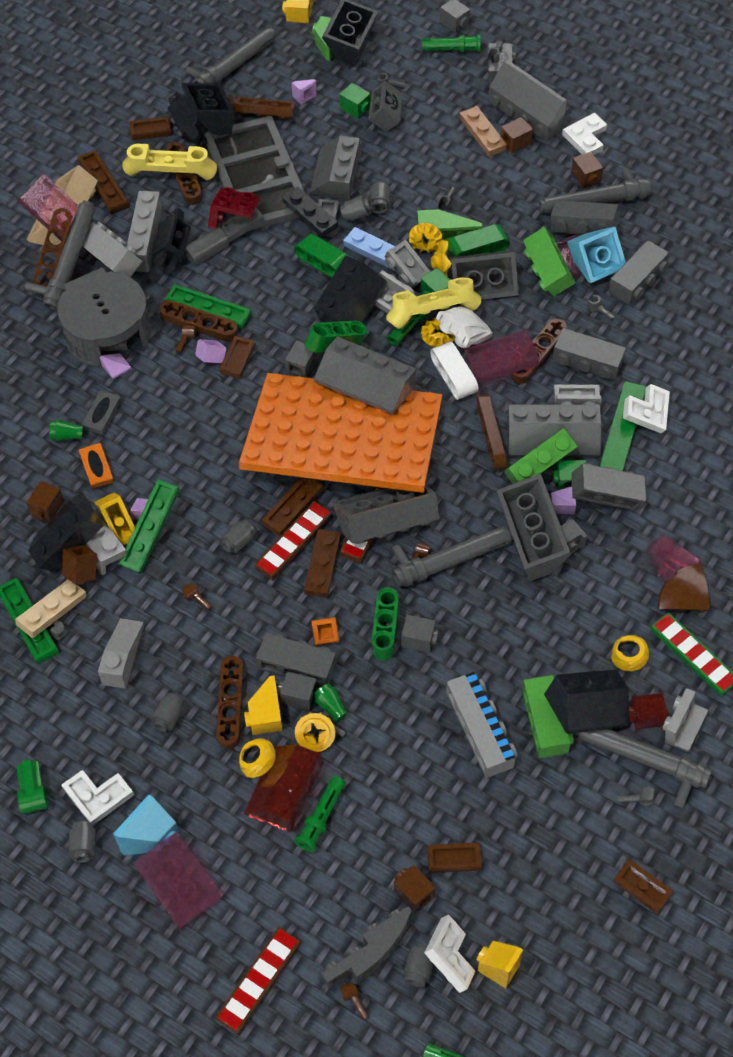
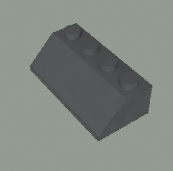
(528, 98)
(365, 375)
(534, 424)
(385, 512)
(534, 526)

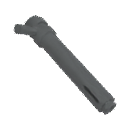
(216, 73)
(625, 191)
(68, 257)
(418, 569)
(680, 767)

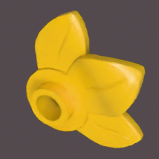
(440, 258)

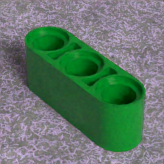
(479, 241)
(319, 254)
(324, 333)
(383, 614)

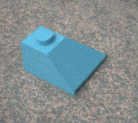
(597, 253)
(145, 828)

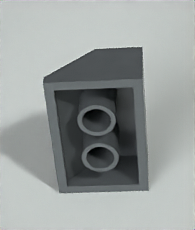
(336, 168)
(492, 273)

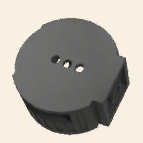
(91, 326)

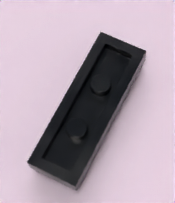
(310, 212)

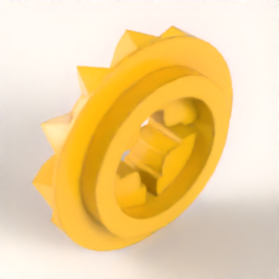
(431, 233)
(435, 339)
(308, 740)

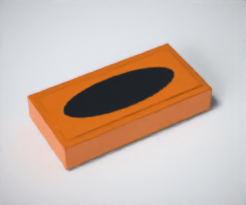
(96, 466)

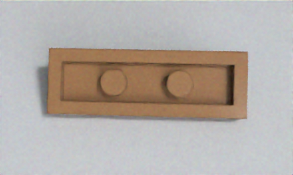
(483, 131)

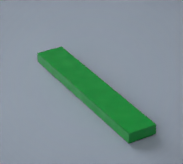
(621, 430)

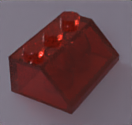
(285, 787)

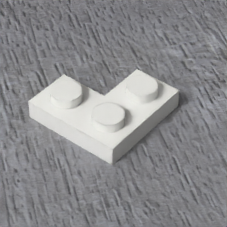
(583, 134)
(651, 412)
(100, 801)
(444, 953)

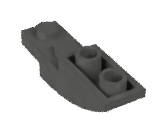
(379, 943)

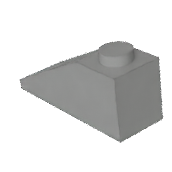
(120, 653)

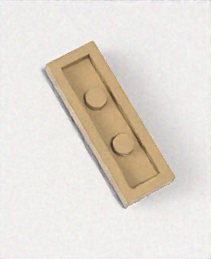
(50, 608)

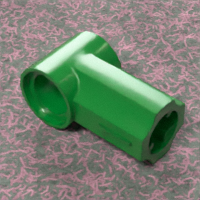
(32, 792)

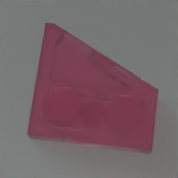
(669, 557)

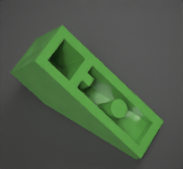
(448, 223)

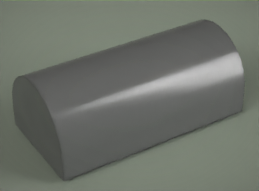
(206, 246)

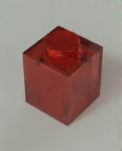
(648, 711)

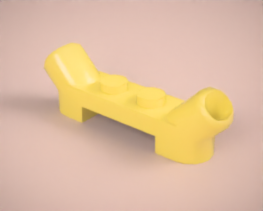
(194, 161)
(407, 304)

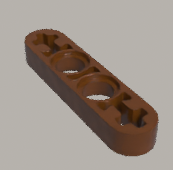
(185, 187)
(52, 248)
(200, 318)
(543, 352)
(491, 432)
(233, 702)

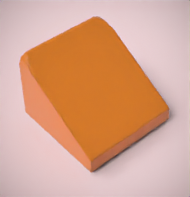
(325, 630)

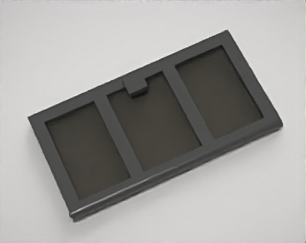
(248, 158)

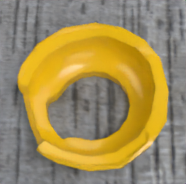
(630, 663)
(263, 763)

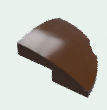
(685, 591)

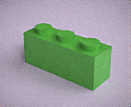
(548, 262)
(541, 457)
(546, 729)

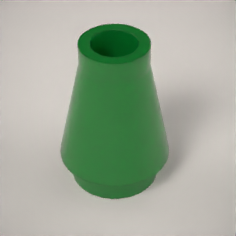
(64, 430)
(329, 700)

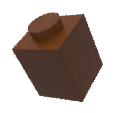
(517, 134)
(587, 170)
(45, 501)
(79, 564)
(413, 888)

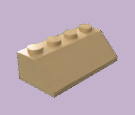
(78, 186)

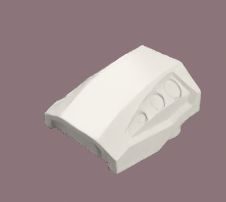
(464, 325)

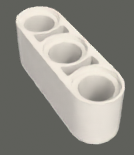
(454, 370)

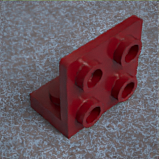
(231, 202)

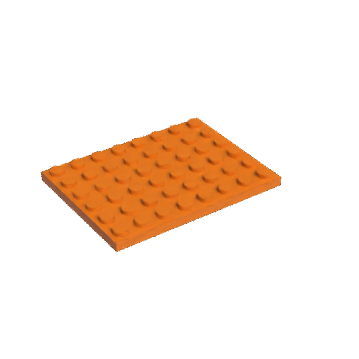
(336, 438)

